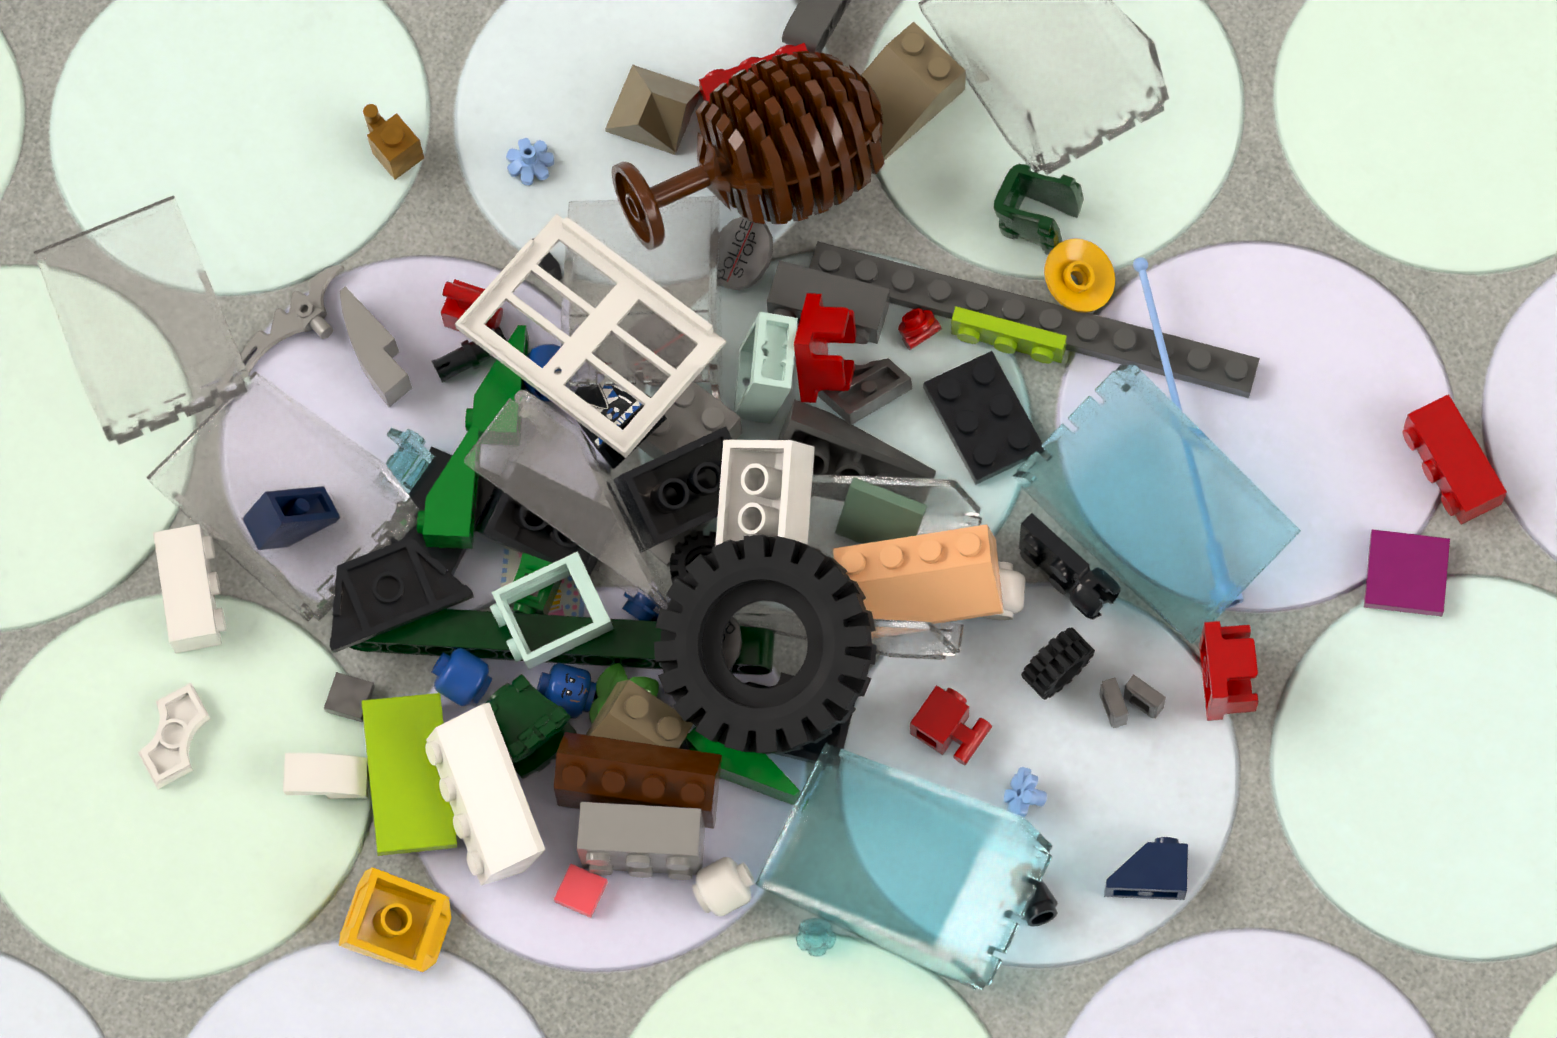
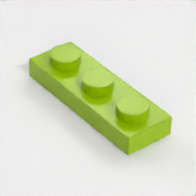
(1008, 335)

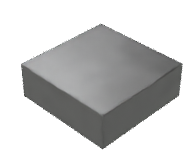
(346, 696)
(1144, 697)
(1113, 703)

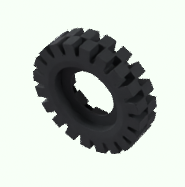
(835, 660)

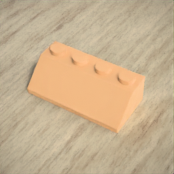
(928, 575)

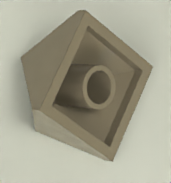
(653, 109)

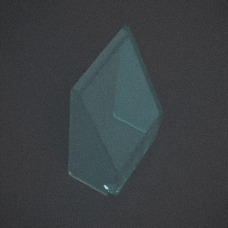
(1156, 502)
(907, 865)

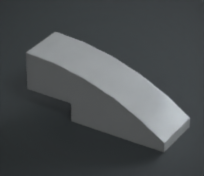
(374, 350)

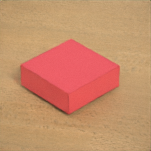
(580, 890)

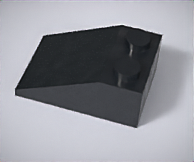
(675, 489)
(527, 533)

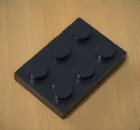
(983, 417)

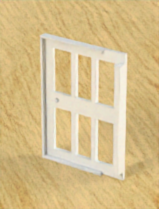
(601, 321)

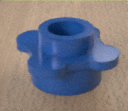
(640, 607)

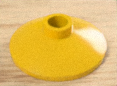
(1090, 268)

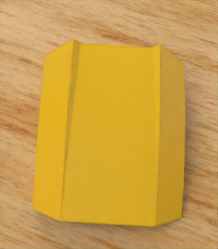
(396, 921)

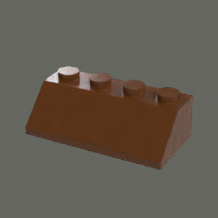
(635, 774)

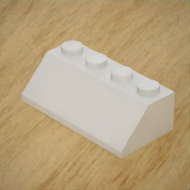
(765, 490)
(484, 795)

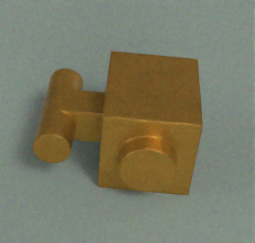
(392, 142)

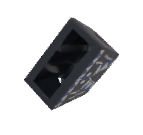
(618, 408)

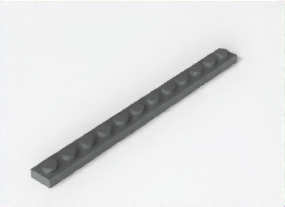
(1085, 332)

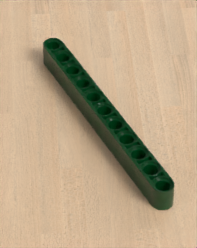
(479, 633)

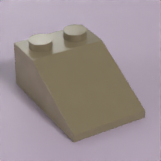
(913, 84)

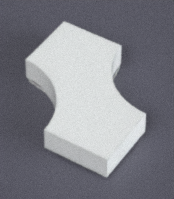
(168, 751)

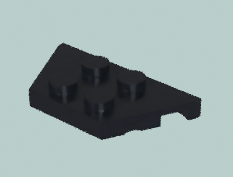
(390, 591)

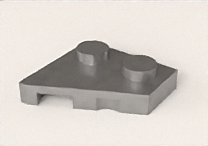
(870, 389)

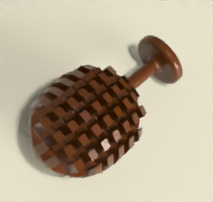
(771, 145)

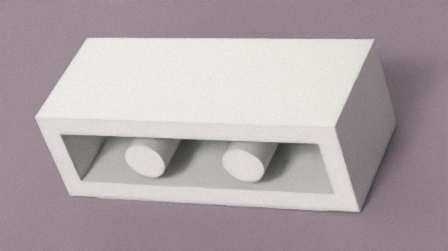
(189, 588)

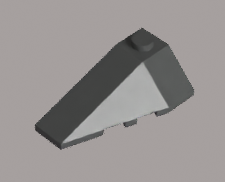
(847, 449)

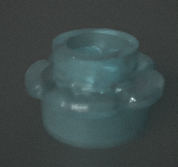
(810, 927)

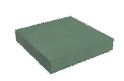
(878, 514)

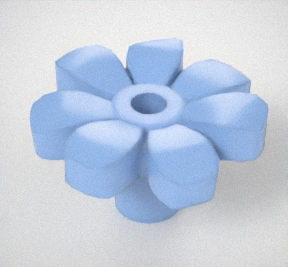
(529, 161)
(1024, 792)

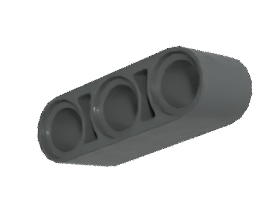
(814, 23)

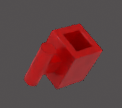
(459, 299)
(943, 720)

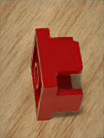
(814, 366)
(1227, 669)

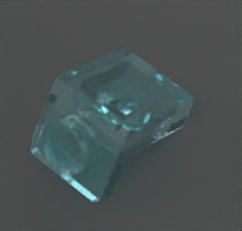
(409, 459)

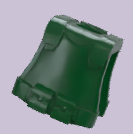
(1058, 193)
(529, 725)

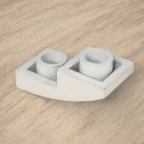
(326, 775)

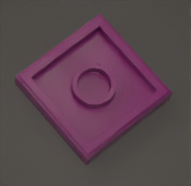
(1407, 573)

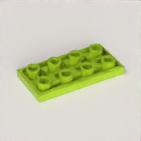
(403, 782)

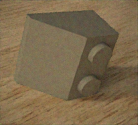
(639, 717)

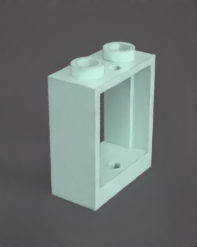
(767, 363)
(536, 581)

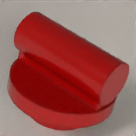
(917, 327)

